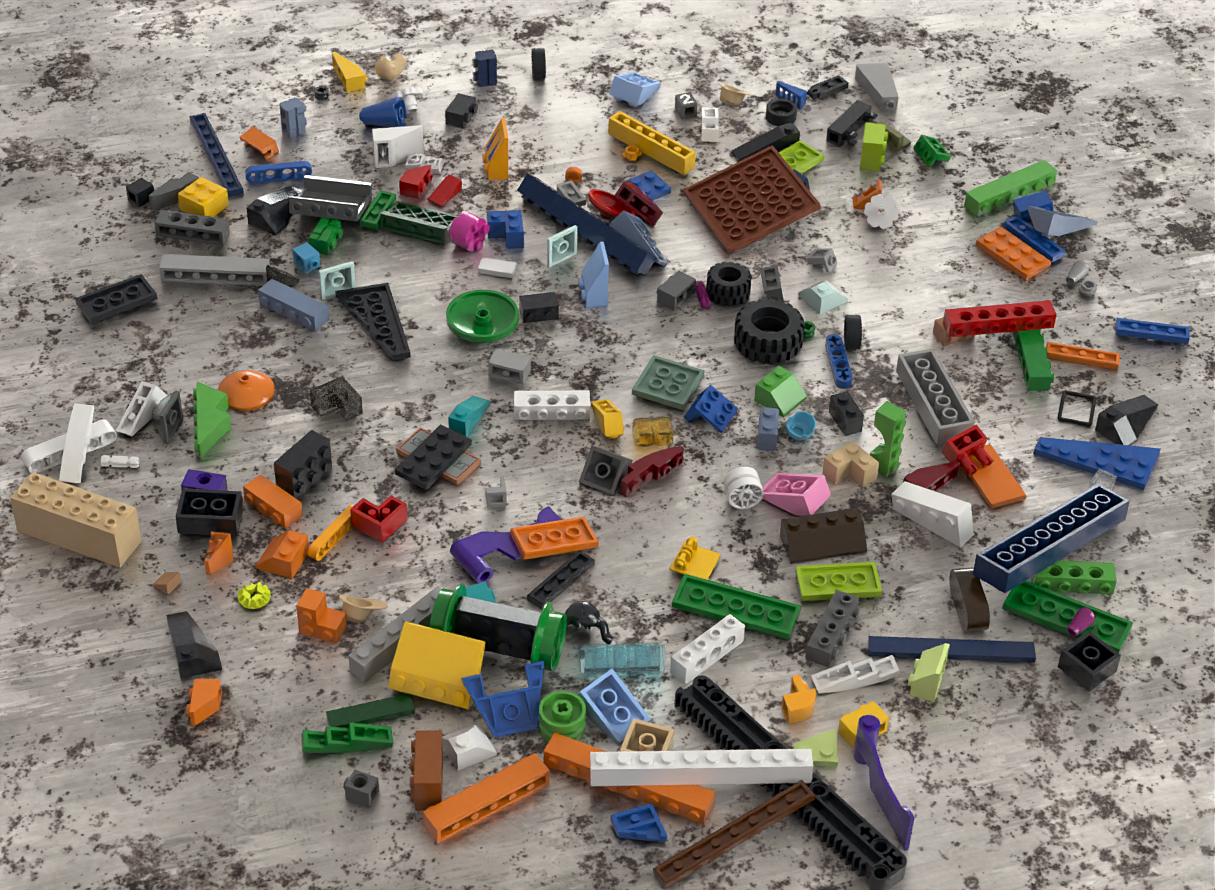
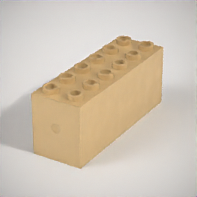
(76, 519)

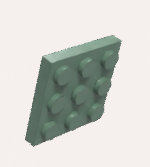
(668, 382)

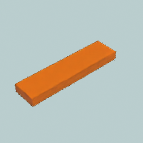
(1083, 355)

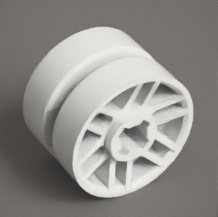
(743, 487)

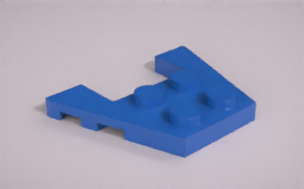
(510, 710)

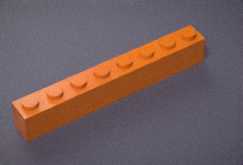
(684, 800)

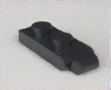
(828, 87)

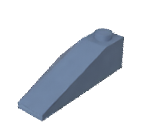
(1057, 223)
(637, 231)

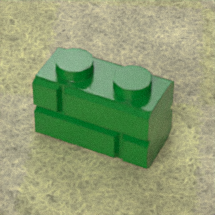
(325, 235)

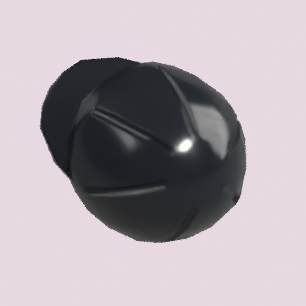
(587, 615)

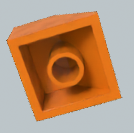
(285, 554)

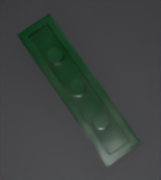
(371, 711)

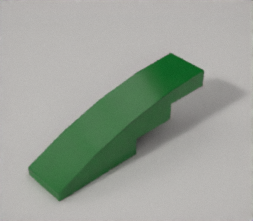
(345, 740)

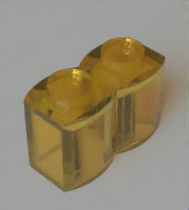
(652, 431)

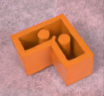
(317, 619)

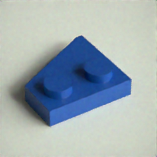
(639, 824)

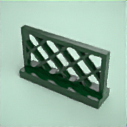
(412, 226)

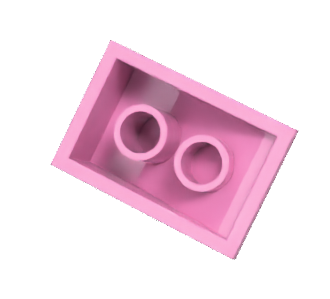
(797, 492)

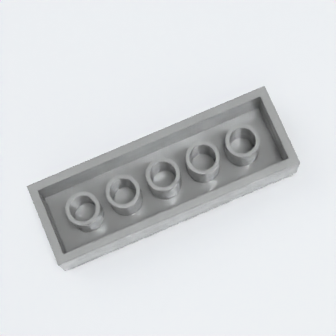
(933, 394)

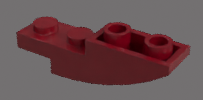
(651, 466)

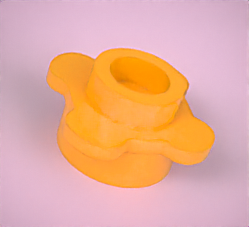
(631, 153)

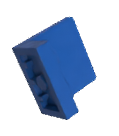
(713, 408)

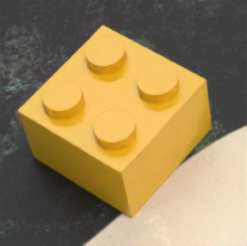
(203, 198)

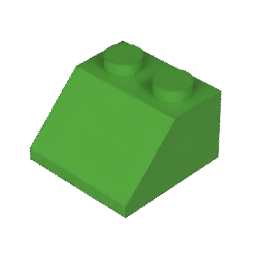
(779, 391)

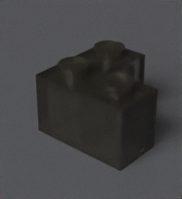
(336, 396)

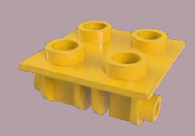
(694, 560)

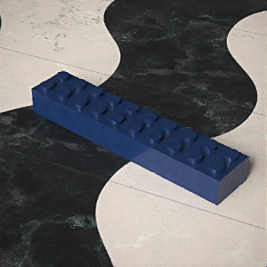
(1050, 538)

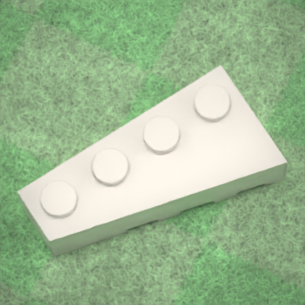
(935, 511)

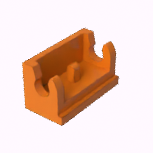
(260, 141)

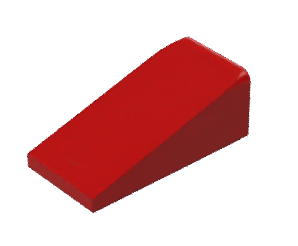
(446, 190)

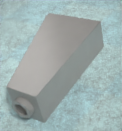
(878, 84)

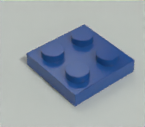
(651, 185)

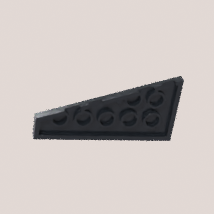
(378, 315)

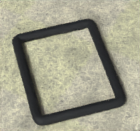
(1080, 395)

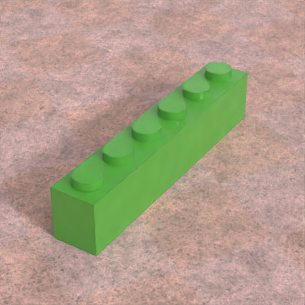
(1010, 187)

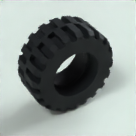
(769, 346)

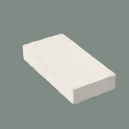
(497, 267)

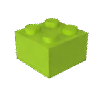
(873, 147)

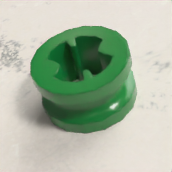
(809, 329)

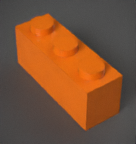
(272, 501)

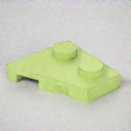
(822, 747)

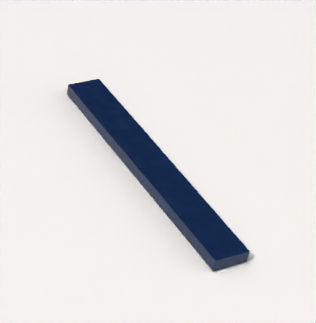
(216, 154)
(959, 648)

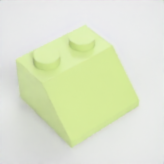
(929, 672)

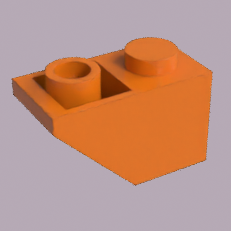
(204, 698)

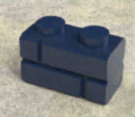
(485, 68)

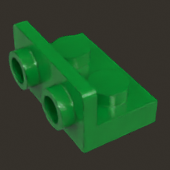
(930, 150)

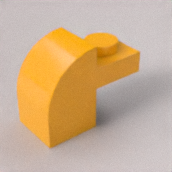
(800, 703)

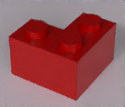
(379, 520)

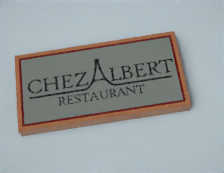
(456, 472)

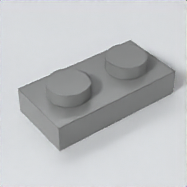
(570, 191)

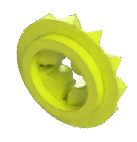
(259, 600)

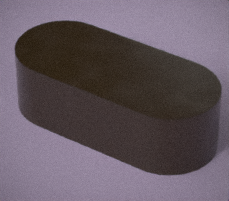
(969, 600)

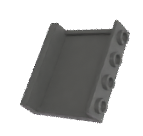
(331, 198)

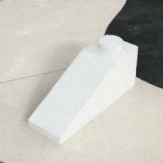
(140, 408)

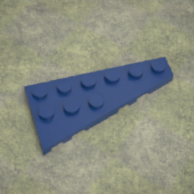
(1129, 463)

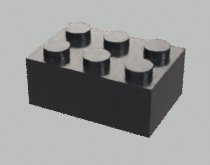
(303, 464)
(209, 511)

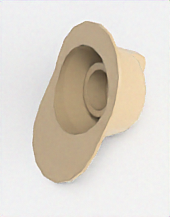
(732, 95)
(360, 609)

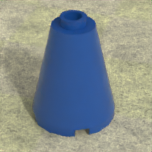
(385, 113)

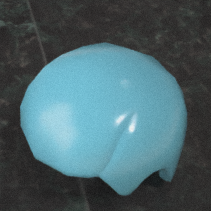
(801, 426)

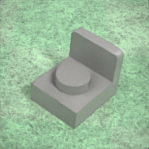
(823, 256)

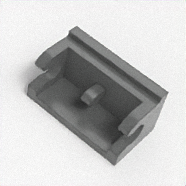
(771, 282)

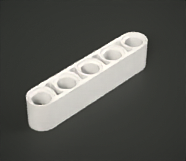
(51, 452)

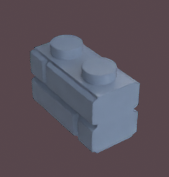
(292, 117)
(768, 429)

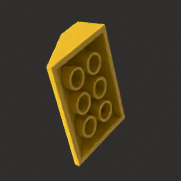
(433, 663)

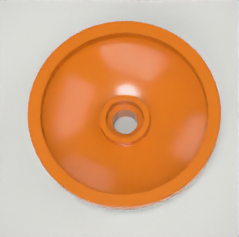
(247, 389)

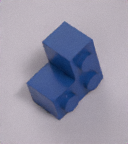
(507, 225)

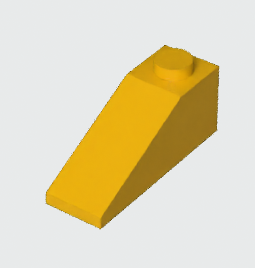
(349, 73)
(608, 418)

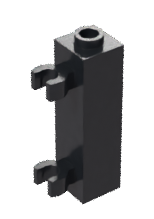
(849, 123)

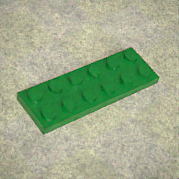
(750, 608)
(1058, 611)

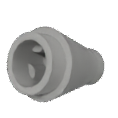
(1077, 272)

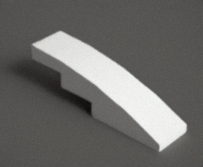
(76, 443)
(849, 676)

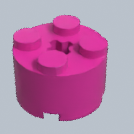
(469, 231)

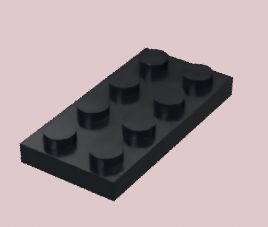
(116, 298)
(433, 457)

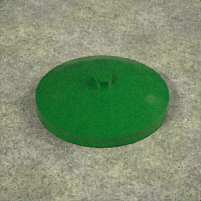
(482, 316)

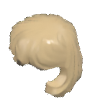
(388, 69)

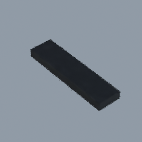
(560, 579)

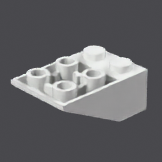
(395, 144)

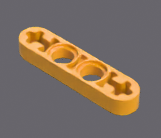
(331, 535)

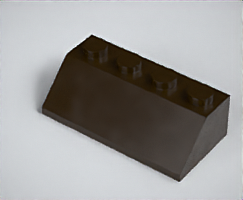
(823, 535)

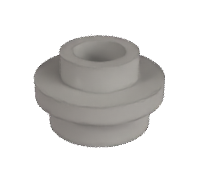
(1088, 287)

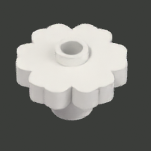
(409, 96)
(890, 215)

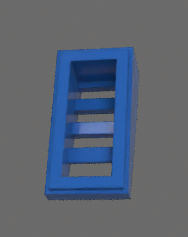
(798, 97)

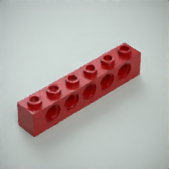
(999, 318)

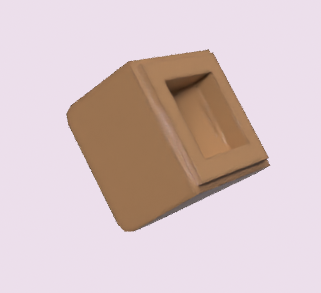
(167, 582)

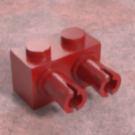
(968, 444)

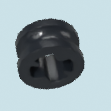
(321, 92)

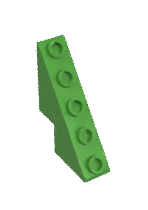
(211, 417)

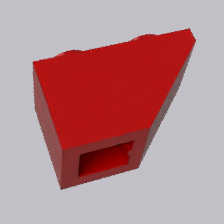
(415, 181)

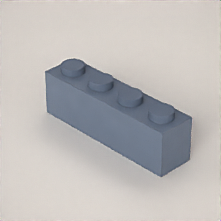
(293, 304)

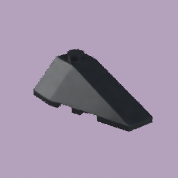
(779, 137)
(272, 210)
(1125, 420)
(191, 646)

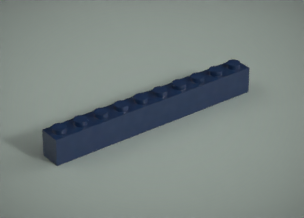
(587, 224)

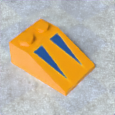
(496, 153)

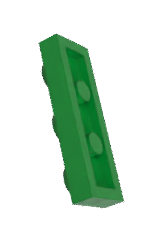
(382, 202)

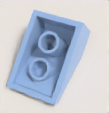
(633, 88)
(595, 279)
(611, 706)

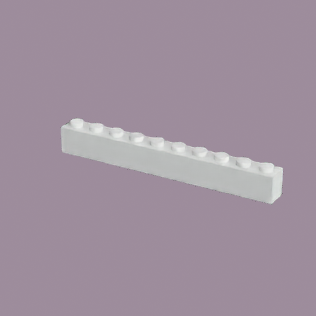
(700, 767)

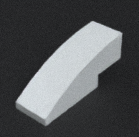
(709, 124)

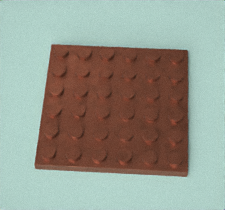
(751, 199)

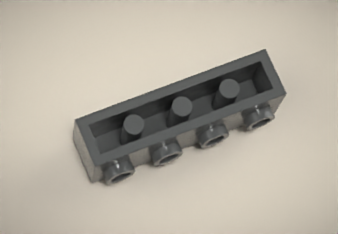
(832, 628)

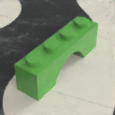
(890, 422)

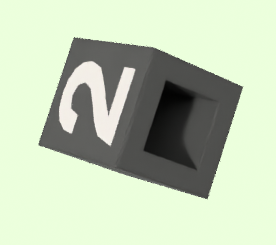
(686, 105)

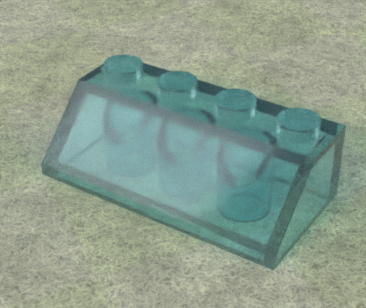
(622, 658)

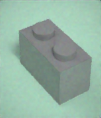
(509, 366)

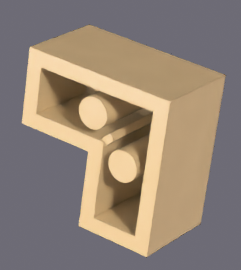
(851, 462)

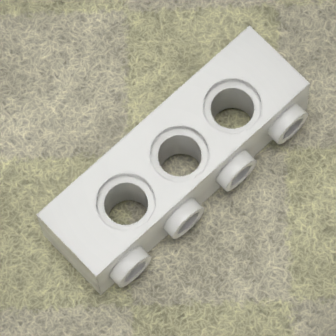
(552, 405)
(707, 649)

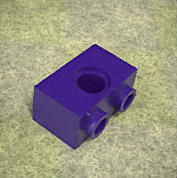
(204, 480)

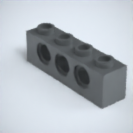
(192, 227)

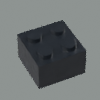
(1089, 660)

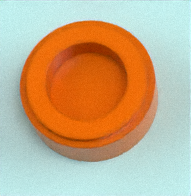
(573, 174)

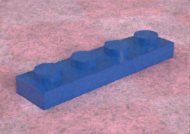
(1034, 238)
(1152, 330)

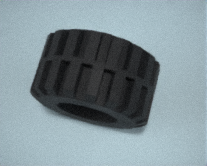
(728, 283)

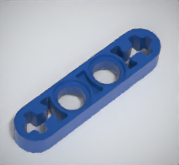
(278, 169)
(838, 361)

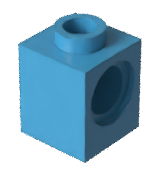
(306, 257)

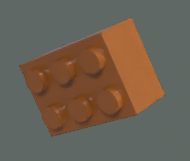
(427, 763)

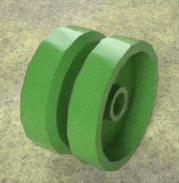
(563, 714)

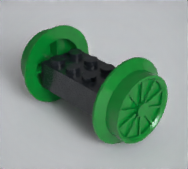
(503, 627)

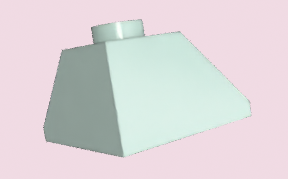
(561, 246)
(336, 278)
(822, 296)

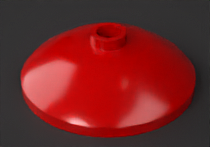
(607, 204)

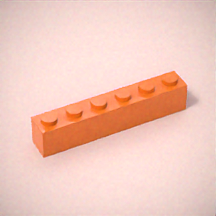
(485, 797)

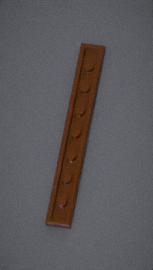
(733, 834)

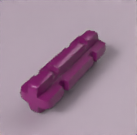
(702, 295)

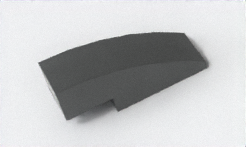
(168, 193)

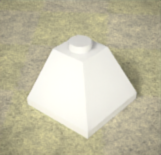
(468, 746)

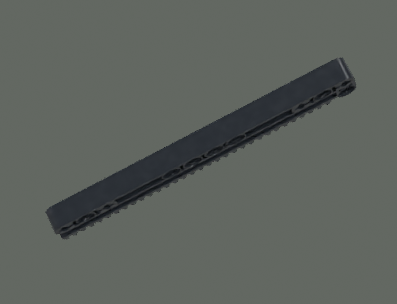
(827, 814)

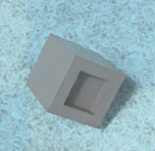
(496, 495)

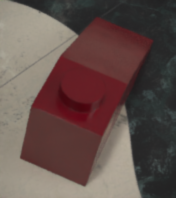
(639, 202)
(934, 476)

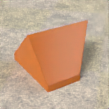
(860, 201)
(220, 552)

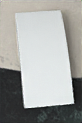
(415, 161)

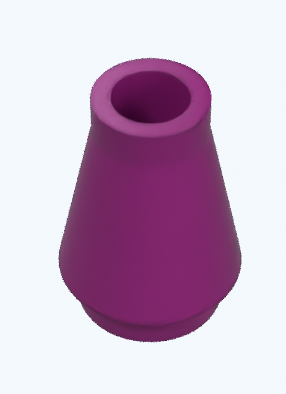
(1082, 620)

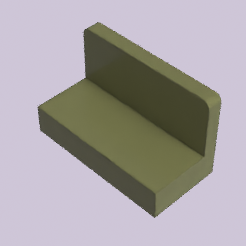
(895, 139)

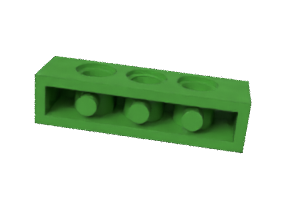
(1078, 577)

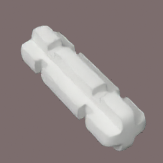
(120, 461)

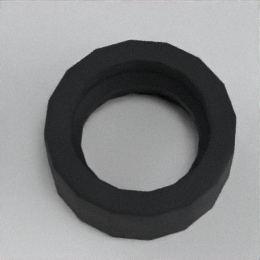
(538, 63)
(781, 105)
(852, 332)

